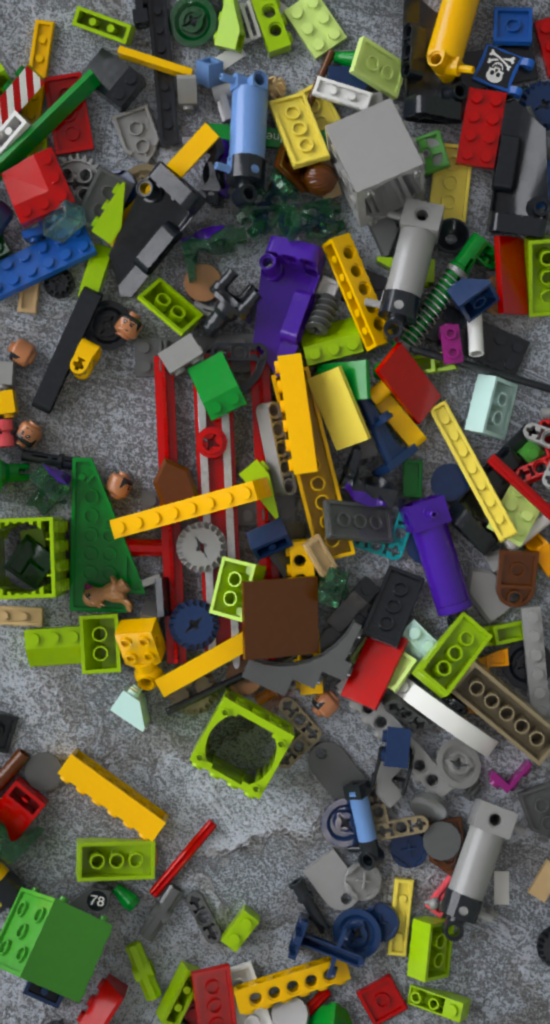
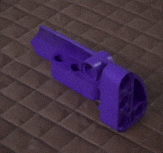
(286, 294)

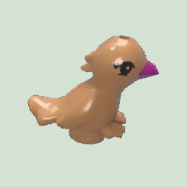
(113, 591)

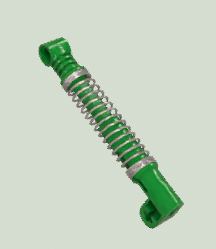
(438, 298)

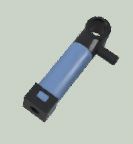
(371, 853)

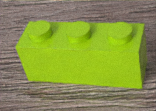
(104, 25)
(177, 996)

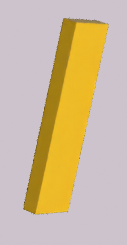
(153, 62)

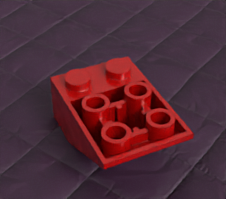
(20, 807)

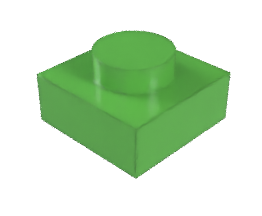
(530, 452)

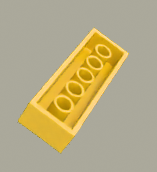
(297, 413)
(113, 794)

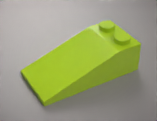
(537, 275)
(452, 655)
(114, 859)

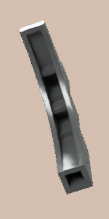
(333, 661)

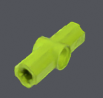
(143, 970)

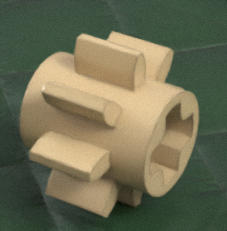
(276, 87)

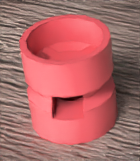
(6, 437)

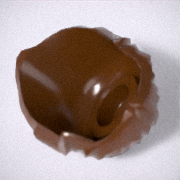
(320, 179)

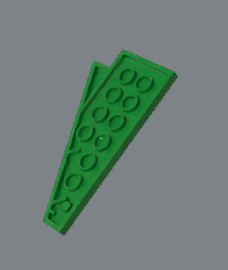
(93, 546)

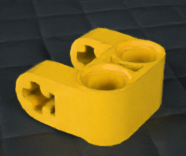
(86, 356)

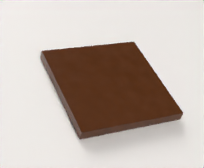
(280, 617)

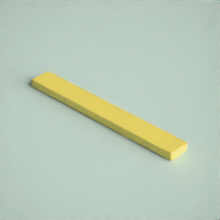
(473, 472)

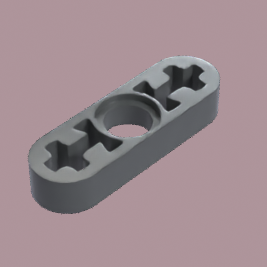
(409, 720)
(205, 931)

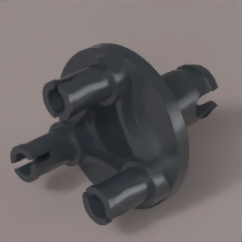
(229, 306)

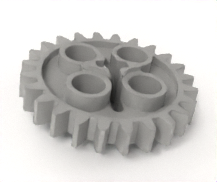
(79, 167)

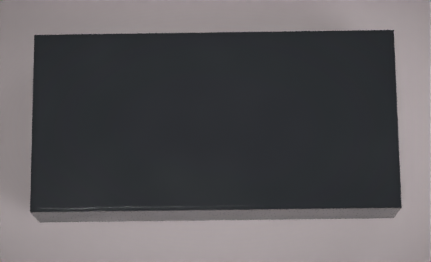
(162, 596)

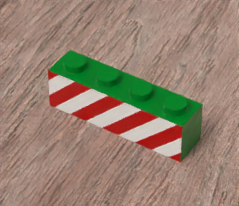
(19, 91)

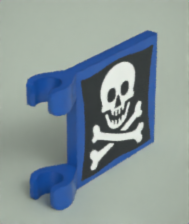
(498, 70)

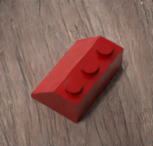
(105, 1002)

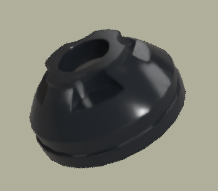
(454, 227)

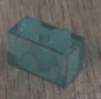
(63, 221)

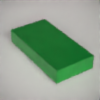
(412, 478)

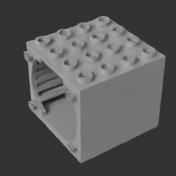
(376, 161)

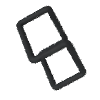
(405, 781)

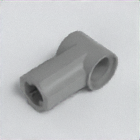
(223, 99)

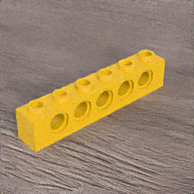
(355, 288)
(281, 979)

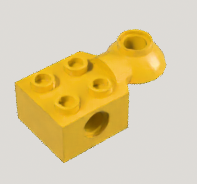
(142, 648)

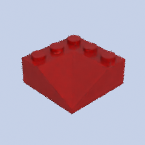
(37, 186)

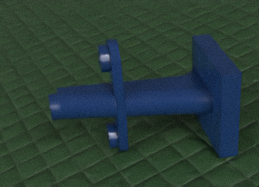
(391, 453)
(304, 939)

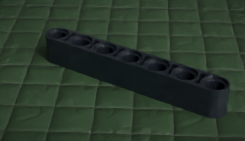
(60, 363)

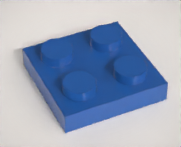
(512, 26)

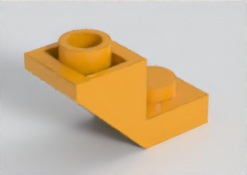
(539, 544)

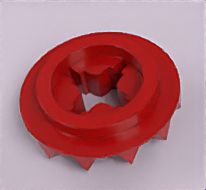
(202, 445)

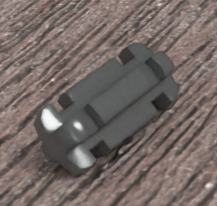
(473, 790)

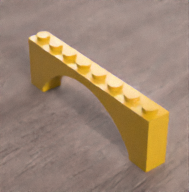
(191, 508)

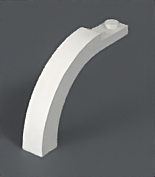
(447, 718)

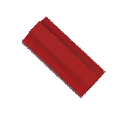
(145, 547)

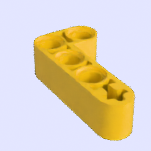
(400, 422)

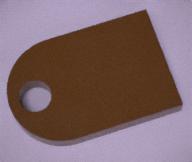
(516, 575)

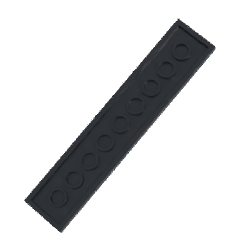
(501, 348)

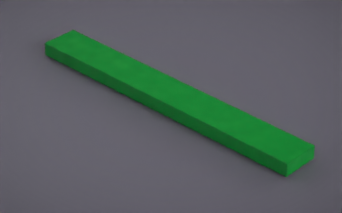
(49, 121)

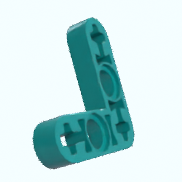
(400, 543)

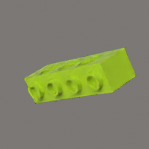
(274, 44)

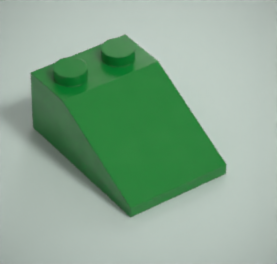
(357, 375)
(217, 386)

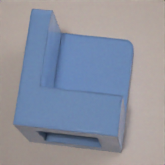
(208, 71)

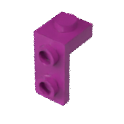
(450, 343)
(511, 784)

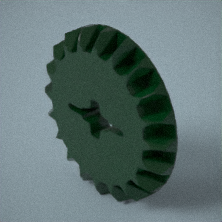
(181, 17)

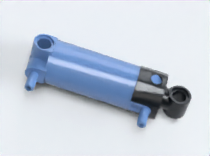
(248, 134)

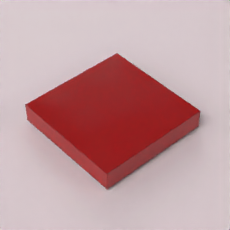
(382, 999)

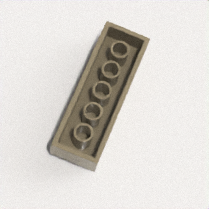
(505, 711)

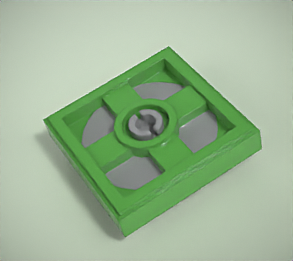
(434, 152)

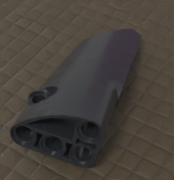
(425, 95)
(519, 176)
(152, 227)
(467, 513)

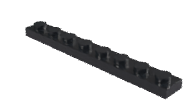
(163, 82)

